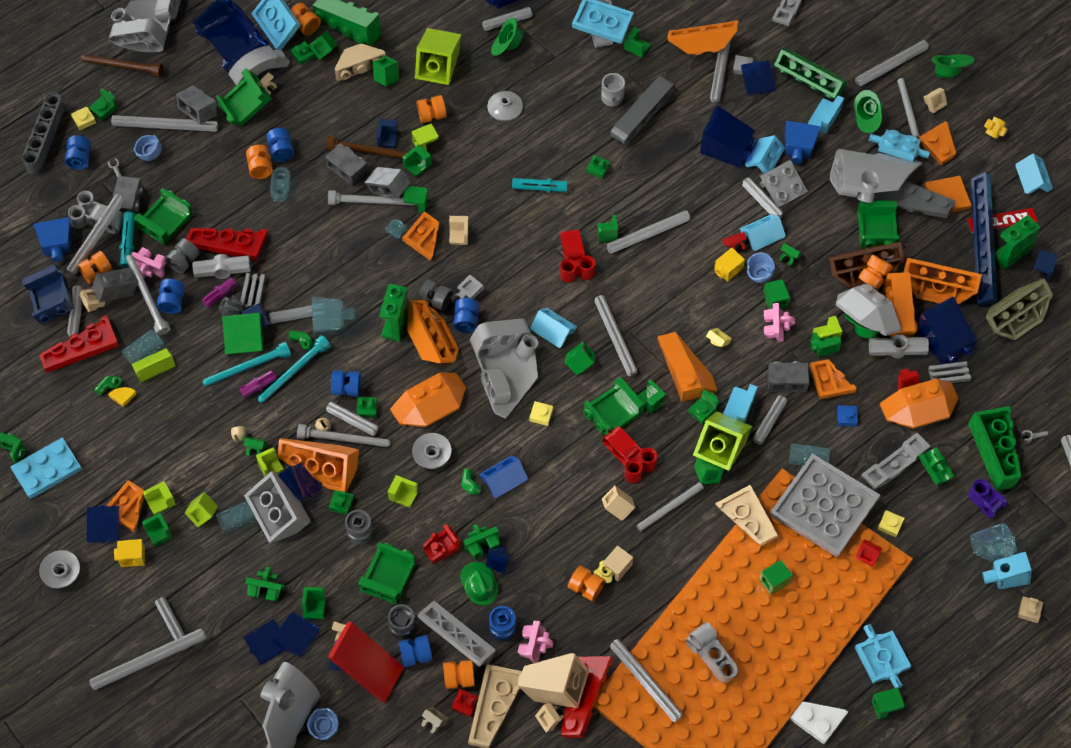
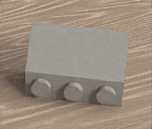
(276, 508)

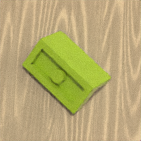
(153, 365)

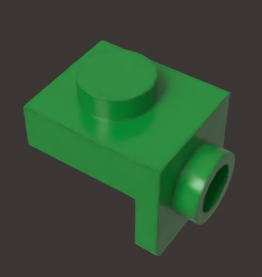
(14, 444)

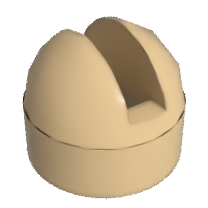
(318, 425)
(239, 433)

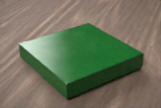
(243, 333)

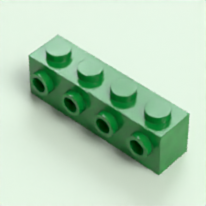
(811, 73)

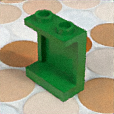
(244, 99)
(164, 217)
(877, 223)
(1019, 241)
(395, 312)
(614, 407)
(388, 573)

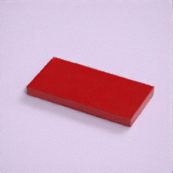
(365, 662)

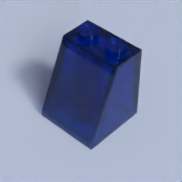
(727, 138)
(947, 331)

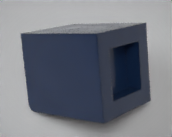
(387, 133)
(1045, 263)
(259, 308)

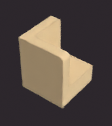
(458, 230)
(618, 503)
(618, 562)

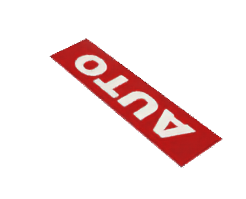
(1008, 218)

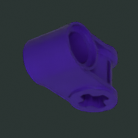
(987, 500)

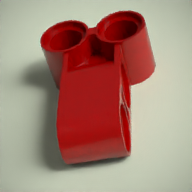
(575, 258)
(630, 454)

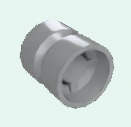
(612, 89)

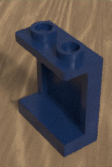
(48, 293)

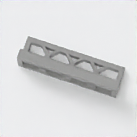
(457, 634)

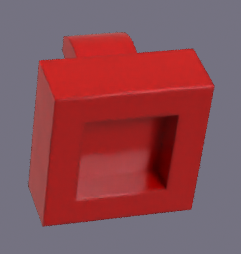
(735, 240)
(907, 378)
(868, 552)
(465, 703)

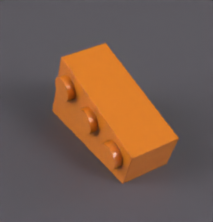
(899, 291)

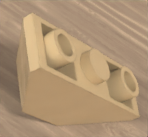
(357, 61)

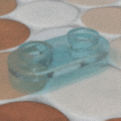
(278, 185)

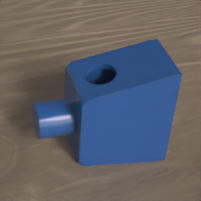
(800, 140)
(55, 237)

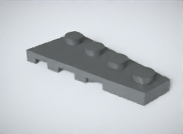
(918, 199)

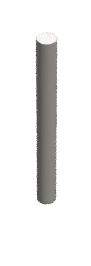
(908, 108)
(669, 507)

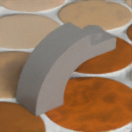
(257, 62)

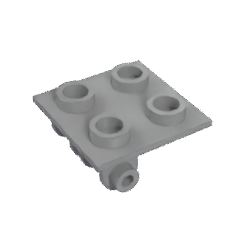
(783, 183)

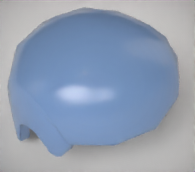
(148, 148)
(760, 267)
(323, 724)

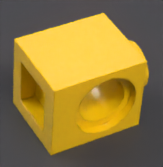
(729, 264)
(130, 553)

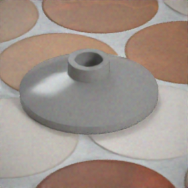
(505, 111)
(431, 443)
(54, 563)

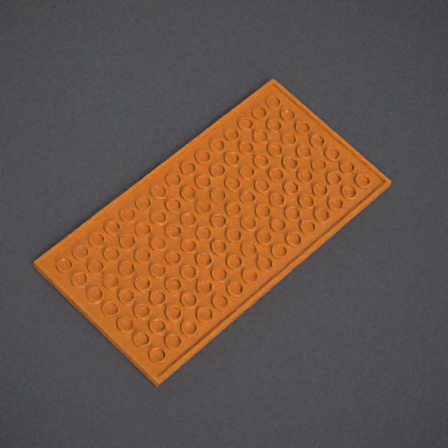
(776, 640)

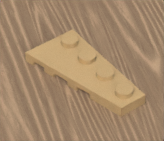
(494, 702)

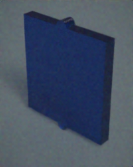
(758, 77)
(299, 481)
(103, 523)
(295, 634)
(261, 643)

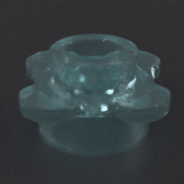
(396, 223)

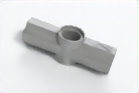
(221, 266)
(909, 346)

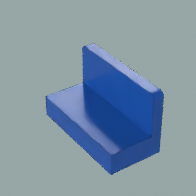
(504, 476)

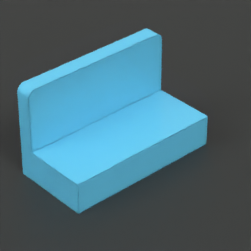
(826, 113)
(766, 153)
(1033, 174)
(764, 231)
(552, 327)
(740, 403)

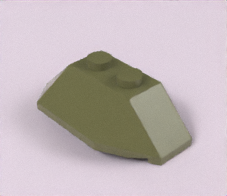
(1020, 310)

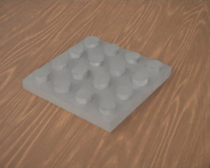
(824, 505)

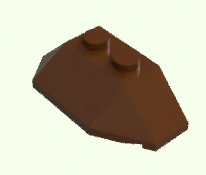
(849, 265)

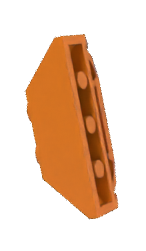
(703, 38)
(940, 282)
(430, 333)
(429, 400)
(921, 404)

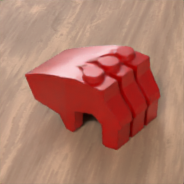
(442, 544)

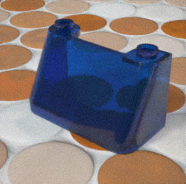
(229, 31)

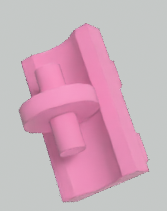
(147, 266)
(779, 321)
(537, 644)

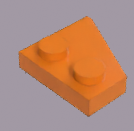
(939, 143)
(423, 235)
(829, 380)
(130, 503)

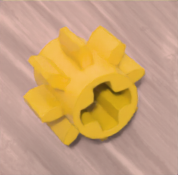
(995, 127)

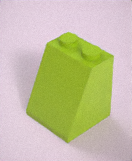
(437, 56)
(722, 440)

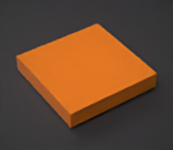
(953, 189)

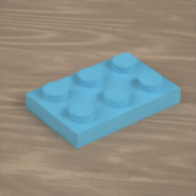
(603, 20)
(276, 21)
(46, 468)

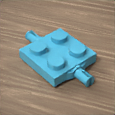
(899, 145)
(882, 657)

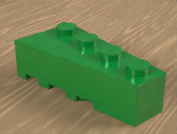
(349, 20)
(997, 446)

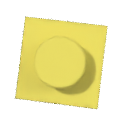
(83, 118)
(718, 337)
(541, 413)
(890, 523)

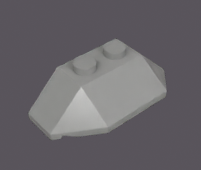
(869, 309)

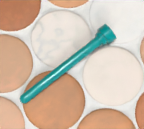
(321, 344)
(281, 351)

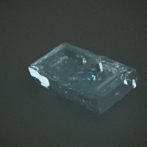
(142, 347)
(801, 453)
(235, 516)

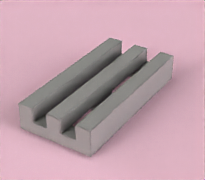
(254, 278)
(950, 370)

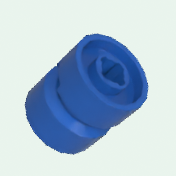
(280, 144)
(77, 152)
(170, 296)
(466, 315)
(339, 380)
(502, 623)
(415, 651)

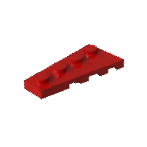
(228, 241)
(90, 342)
(577, 719)

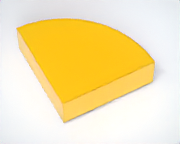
(122, 395)

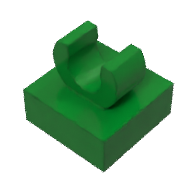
(302, 53)
(598, 167)
(791, 252)
(367, 407)
(255, 443)
(341, 502)

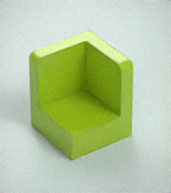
(424, 136)
(832, 329)
(269, 462)
(403, 491)
(159, 498)
(201, 509)

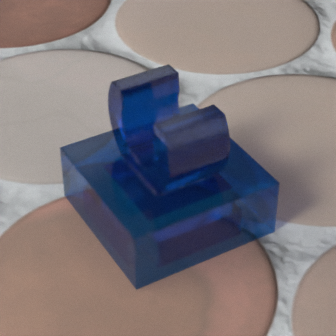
(497, 559)

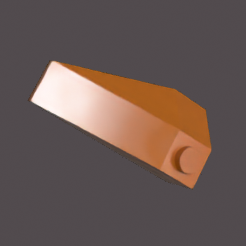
(685, 368)
(325, 462)

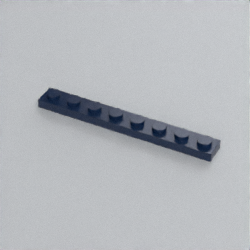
(984, 238)

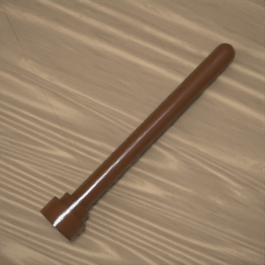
(155, 69)
(332, 142)

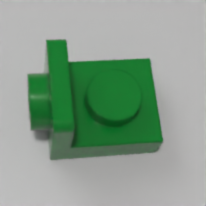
(104, 105)
(826, 346)
(704, 406)

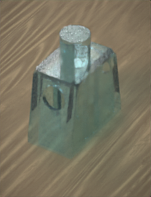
(329, 314)
(994, 542)

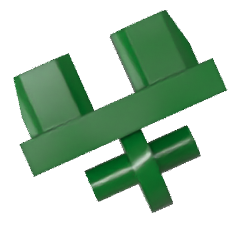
(936, 466)
(481, 537)
(255, 585)

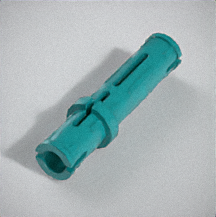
(517, 183)
(127, 238)

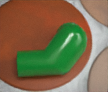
(303, 338)
(108, 382)
(468, 484)

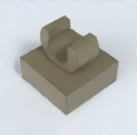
(435, 717)

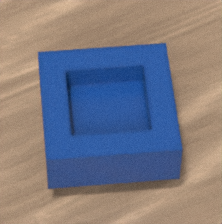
(847, 416)

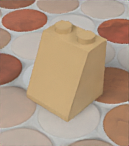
(555, 680)

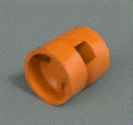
(307, 19)
(431, 109)
(259, 161)
(100, 263)
(876, 270)
(586, 583)
(458, 674)

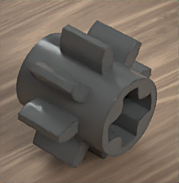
(231, 306)

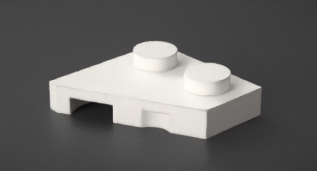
(818, 719)

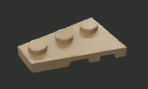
(749, 515)

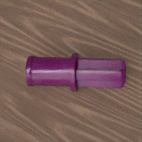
(219, 292)
(256, 384)

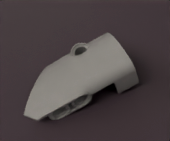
(143, 24)
(866, 174)
(506, 361)
(291, 702)

